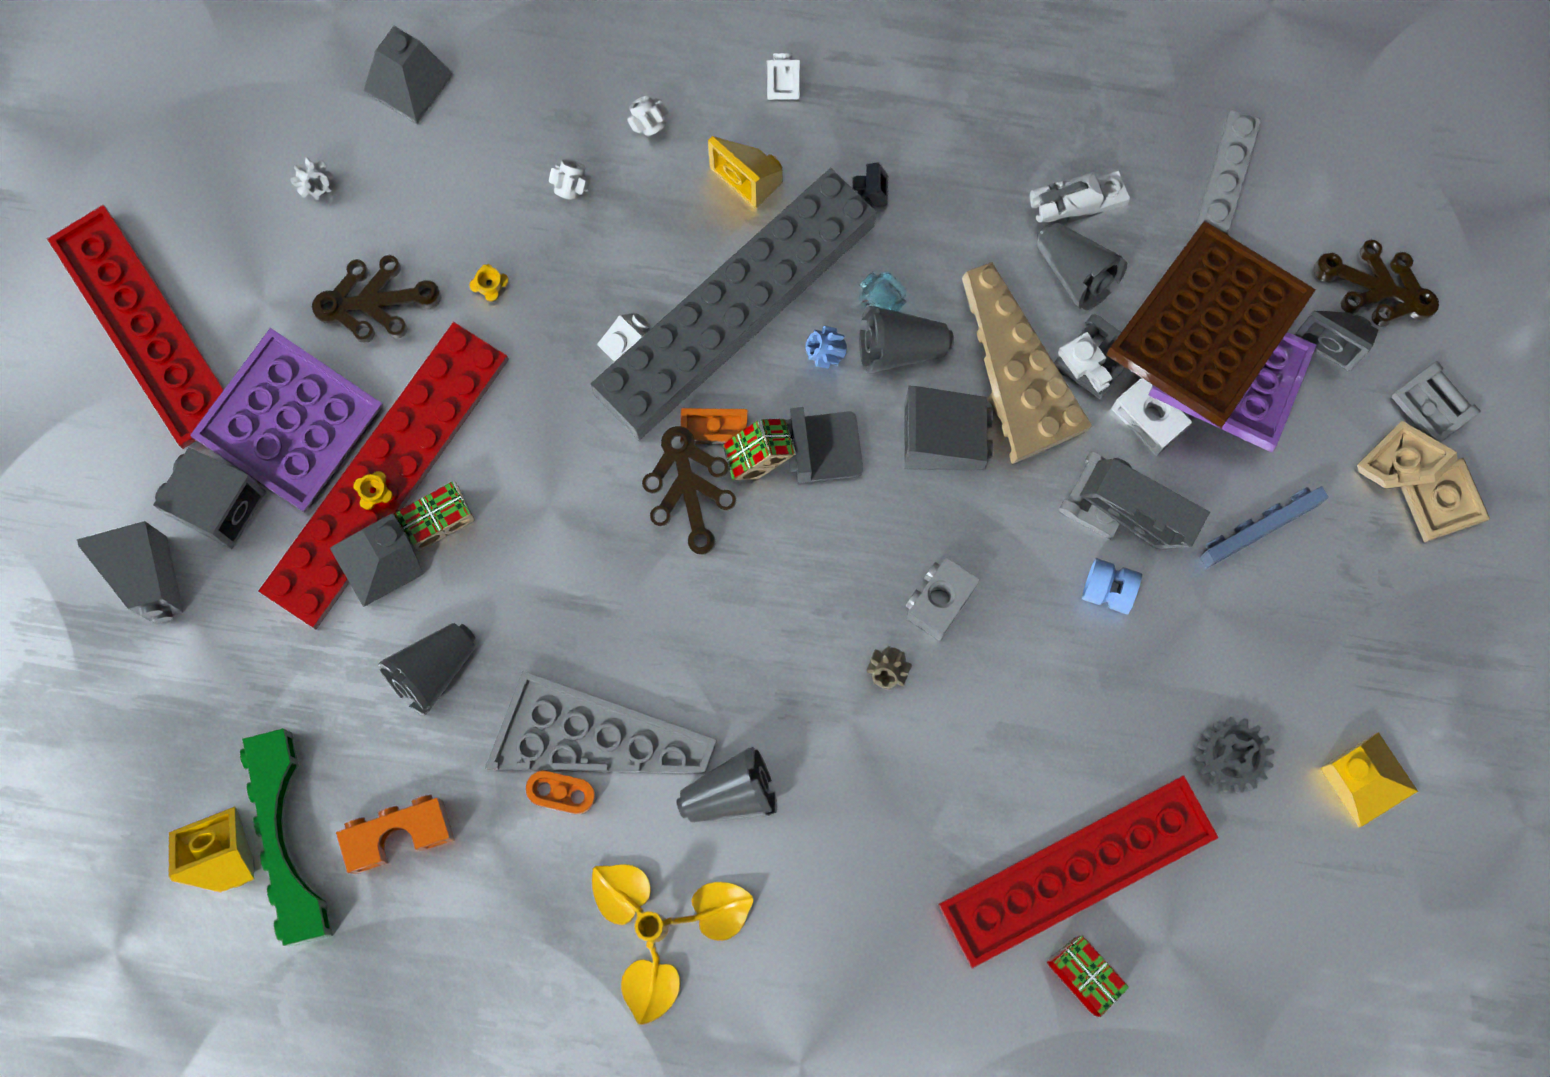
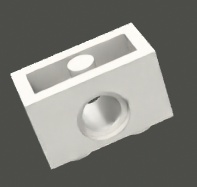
(1153, 432)

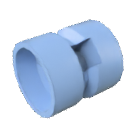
(1100, 582)

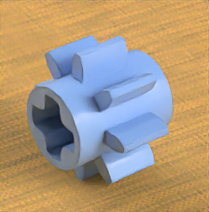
(826, 347)

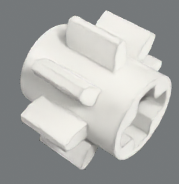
(647, 115)
(317, 171)
(569, 179)

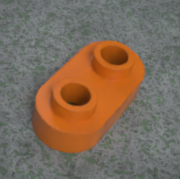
(561, 792)

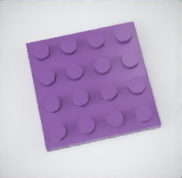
(1268, 400)
(286, 420)

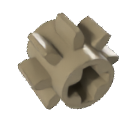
(889, 667)

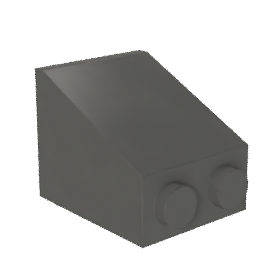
(946, 430)
(209, 497)
(137, 568)

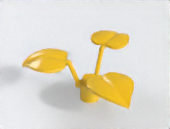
(621, 892)

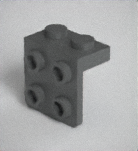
(824, 446)

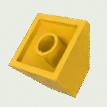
(745, 169)
(1369, 779)
(211, 853)

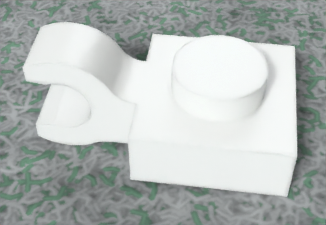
(1086, 358)

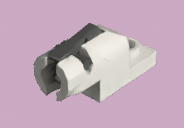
(1079, 197)

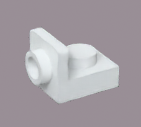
(783, 77)

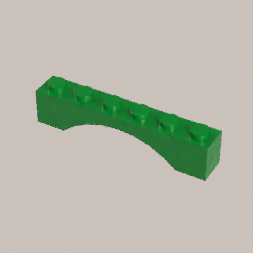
(271, 766)

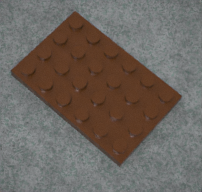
(1211, 323)

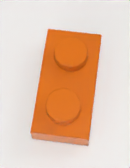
(713, 425)

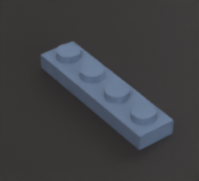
(1274, 519)

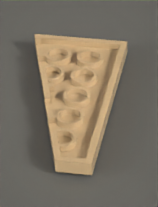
(1022, 376)

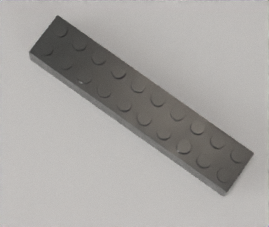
(734, 304)

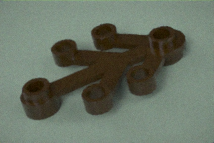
(1380, 285)
(371, 300)
(687, 484)

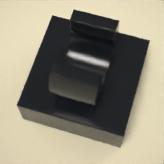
(873, 185)

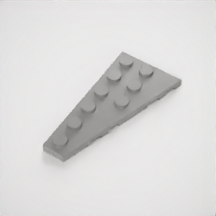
(573, 731)

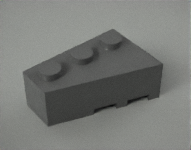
(1144, 505)

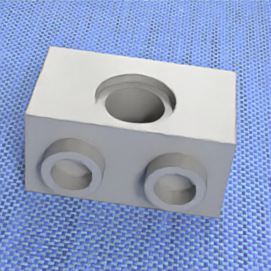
(937, 618)

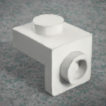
(623, 334)

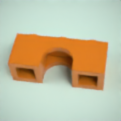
(364, 842)

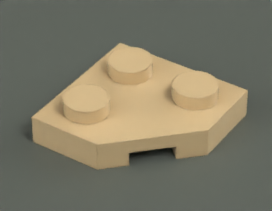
(1407, 459)

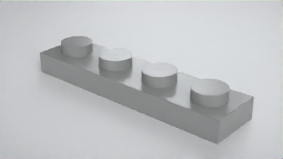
(1228, 171)

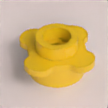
(485, 274)
(363, 487)

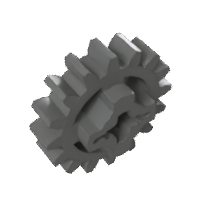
(1242, 765)

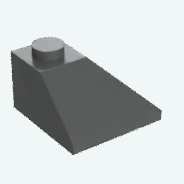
(406, 75)
(1339, 336)
(377, 560)

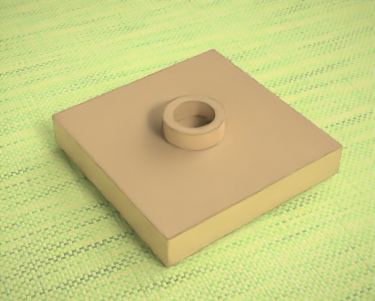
(1446, 504)

